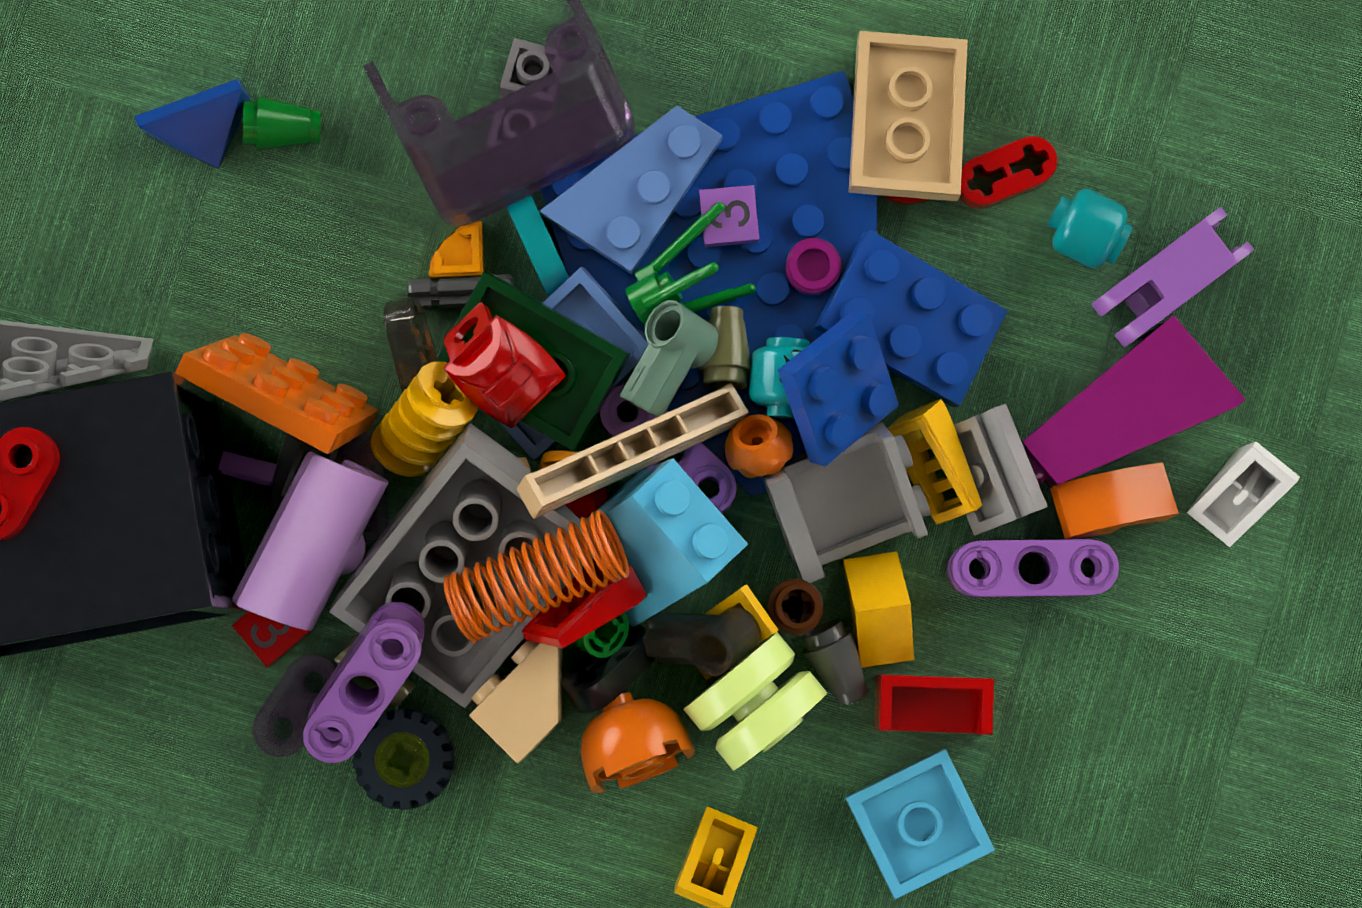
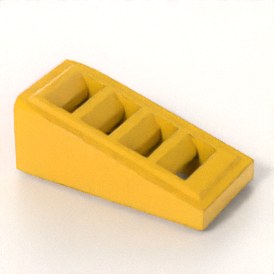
(944, 442)

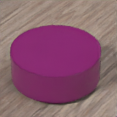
(813, 266)

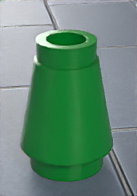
(279, 124)

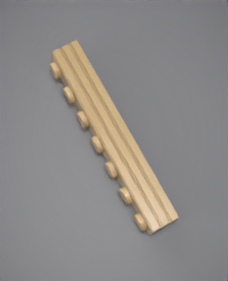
(631, 451)

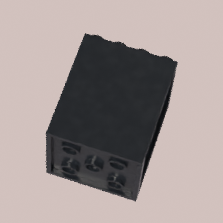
(131, 524)

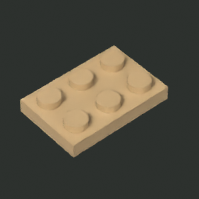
(908, 116)

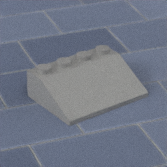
(450, 523)

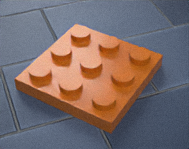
(279, 391)

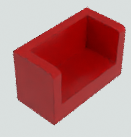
(934, 704)

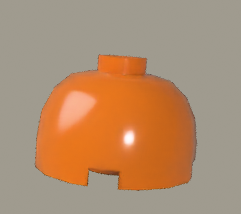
(632, 742)

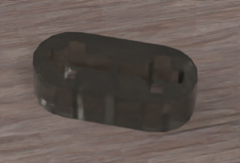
(408, 338)

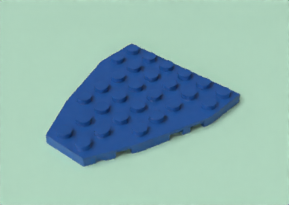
(799, 160)

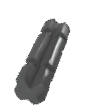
(448, 292)

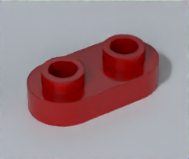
(24, 486)

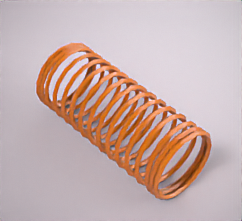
(609, 556)

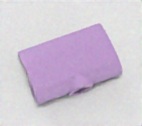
(311, 541)

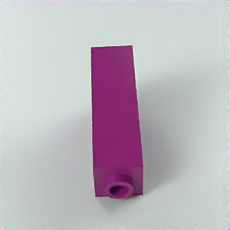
(1137, 401)

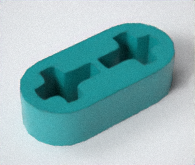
(538, 244)

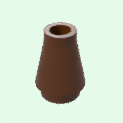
(807, 606)

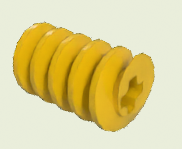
(422, 423)

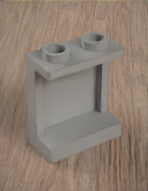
(848, 503)

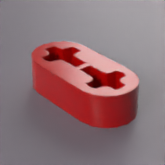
(1011, 184)

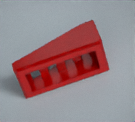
(585, 614)

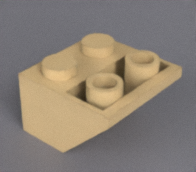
(526, 703)

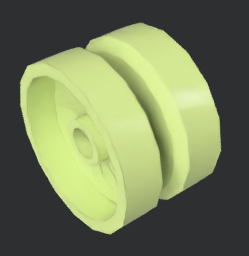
(759, 706)

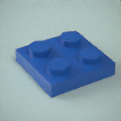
(838, 387)

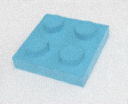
(919, 823)

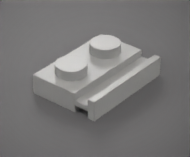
(998, 469)

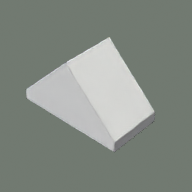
(1242, 492)

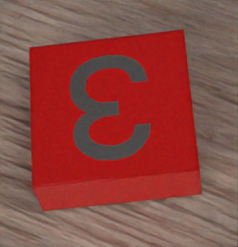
(267, 637)

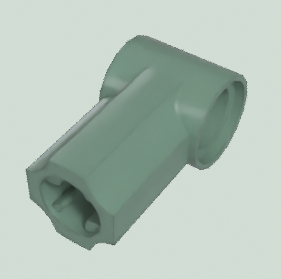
(676, 344)

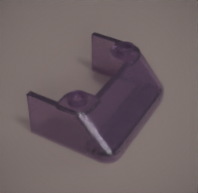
(521, 138)

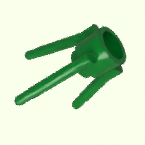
(654, 288)

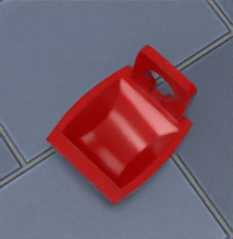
(499, 366)

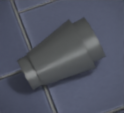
(836, 660)

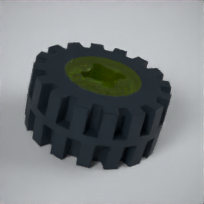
(423, 752)

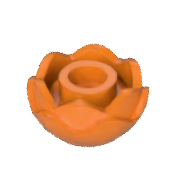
(758, 446)

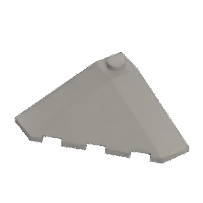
(55, 357)

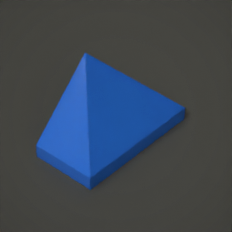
(199, 123)

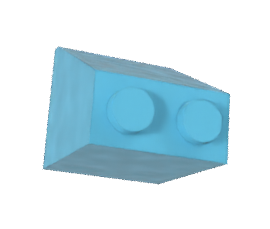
(669, 535)

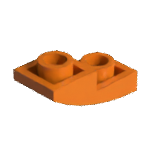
(1114, 500)

